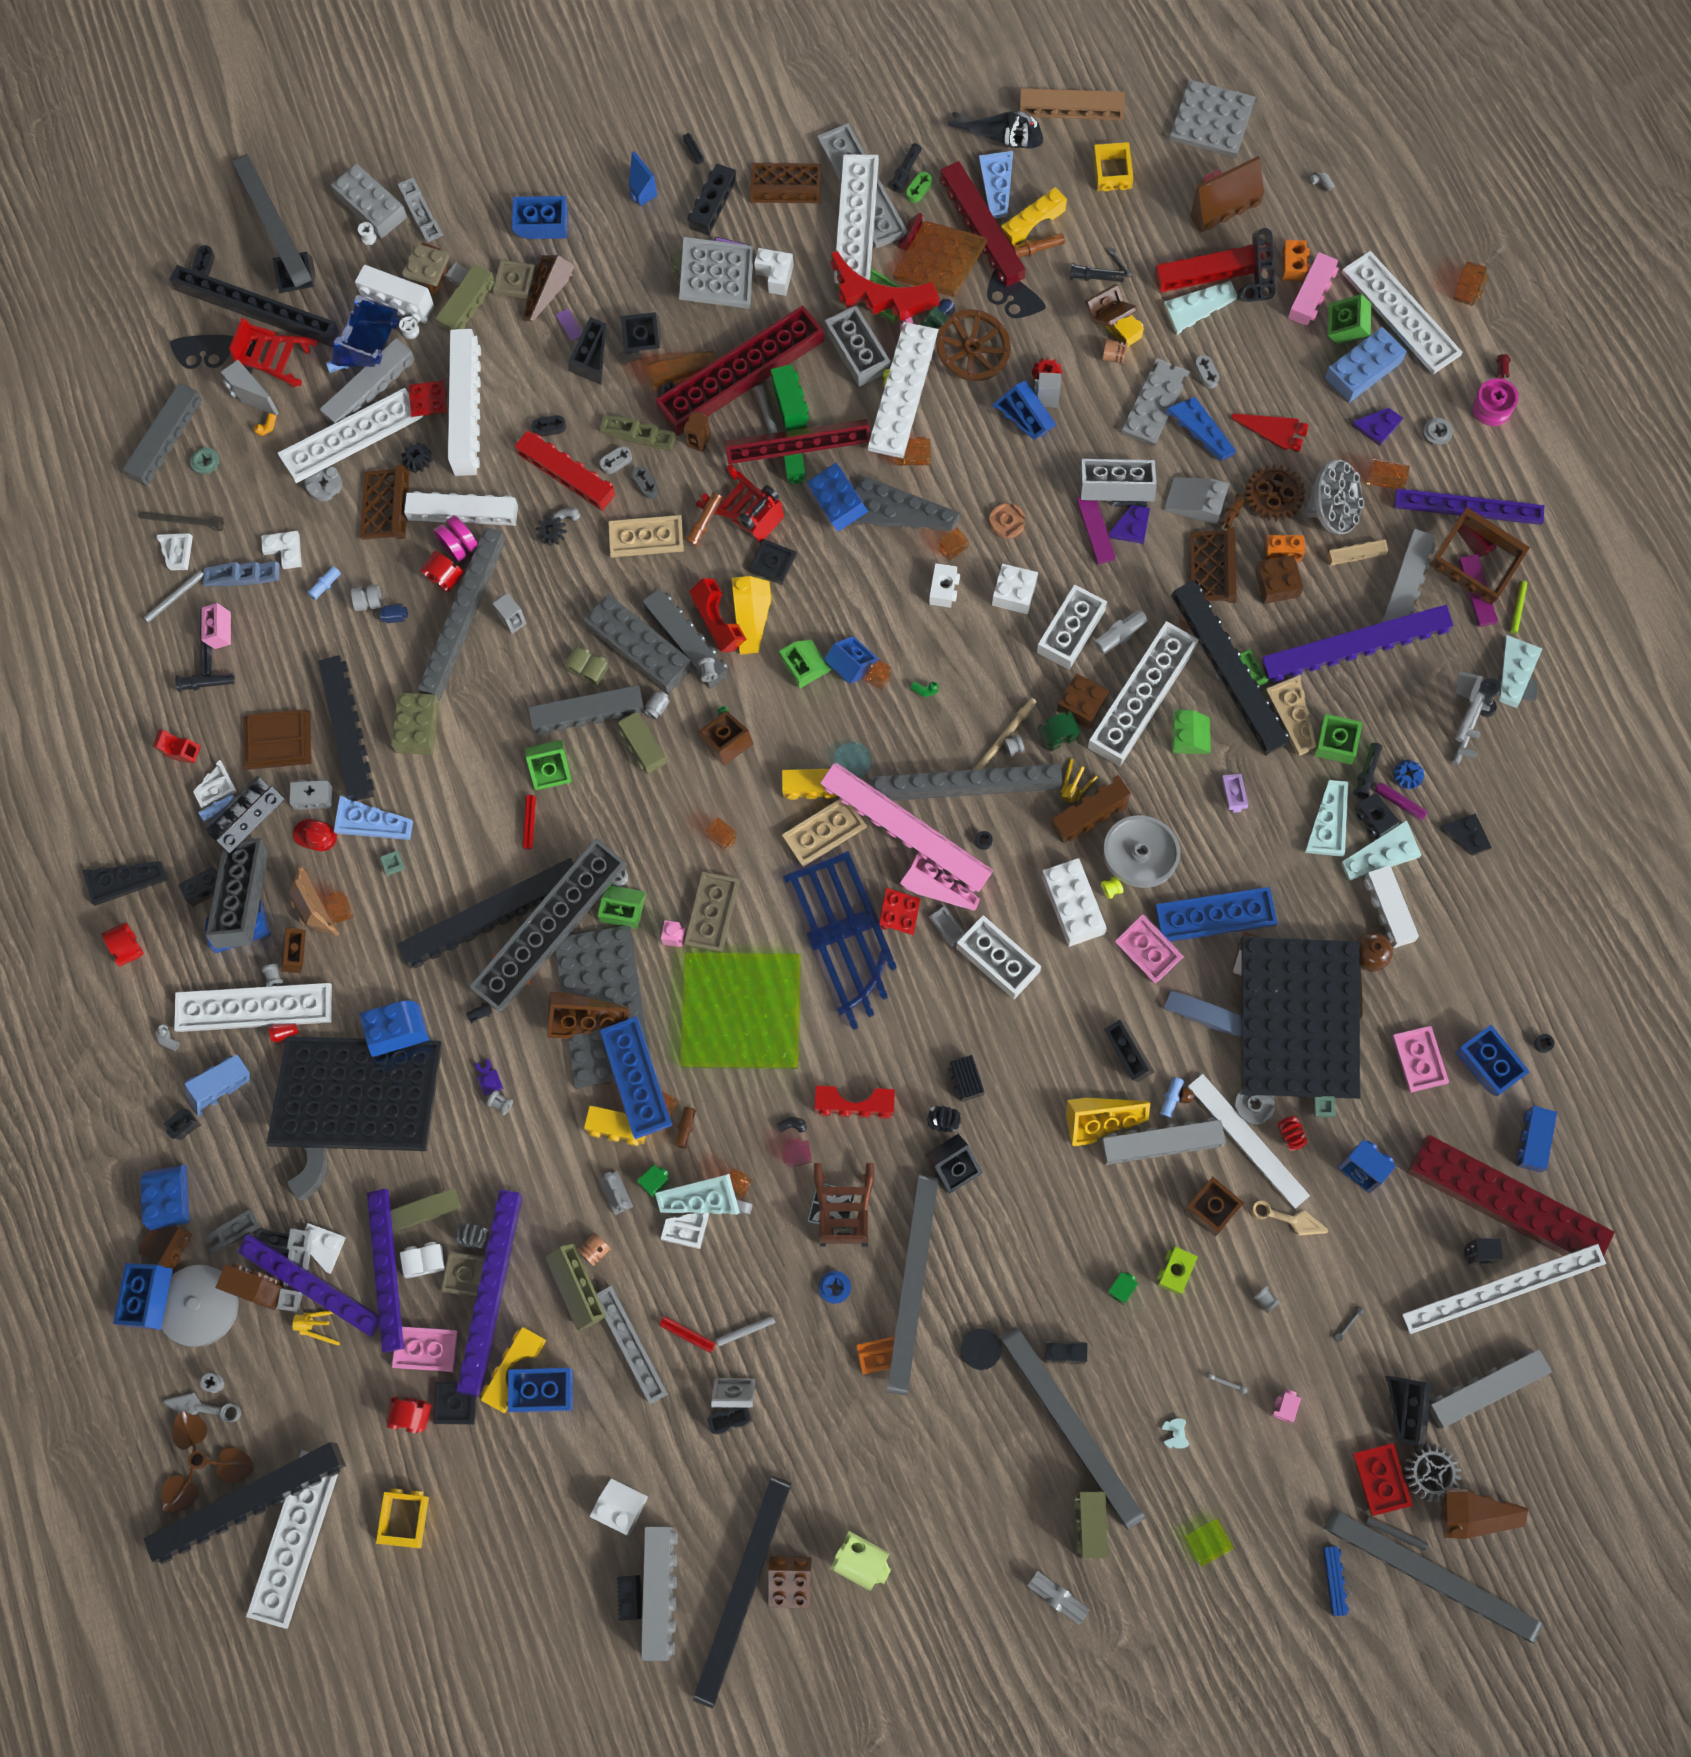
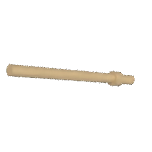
(1022, 714)

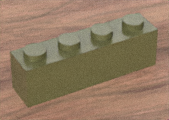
(466, 299)
(575, 1287)

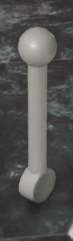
(1243, 1389)

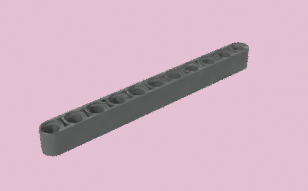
(271, 220)
(912, 1285)
(1072, 1428)
(1433, 1576)

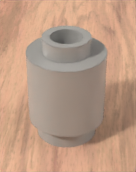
(656, 704)

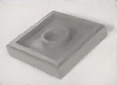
(733, 1392)

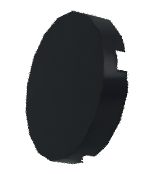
(981, 1349)

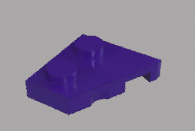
(1378, 425)
(1132, 525)

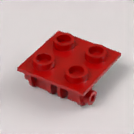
(427, 398)
(899, 911)

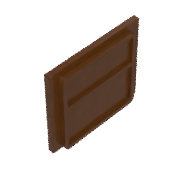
(277, 739)

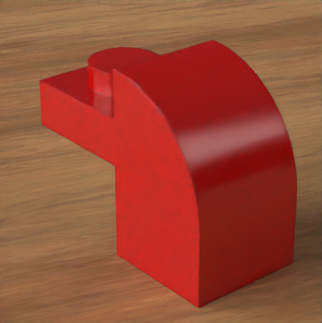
(176, 748)

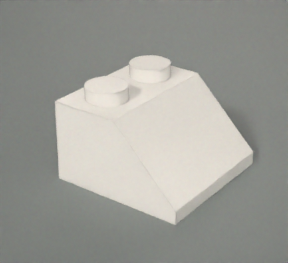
(619, 1507)

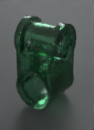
(934, 318)

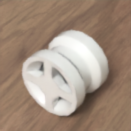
(406, 323)

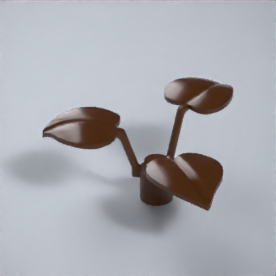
(187, 1432)

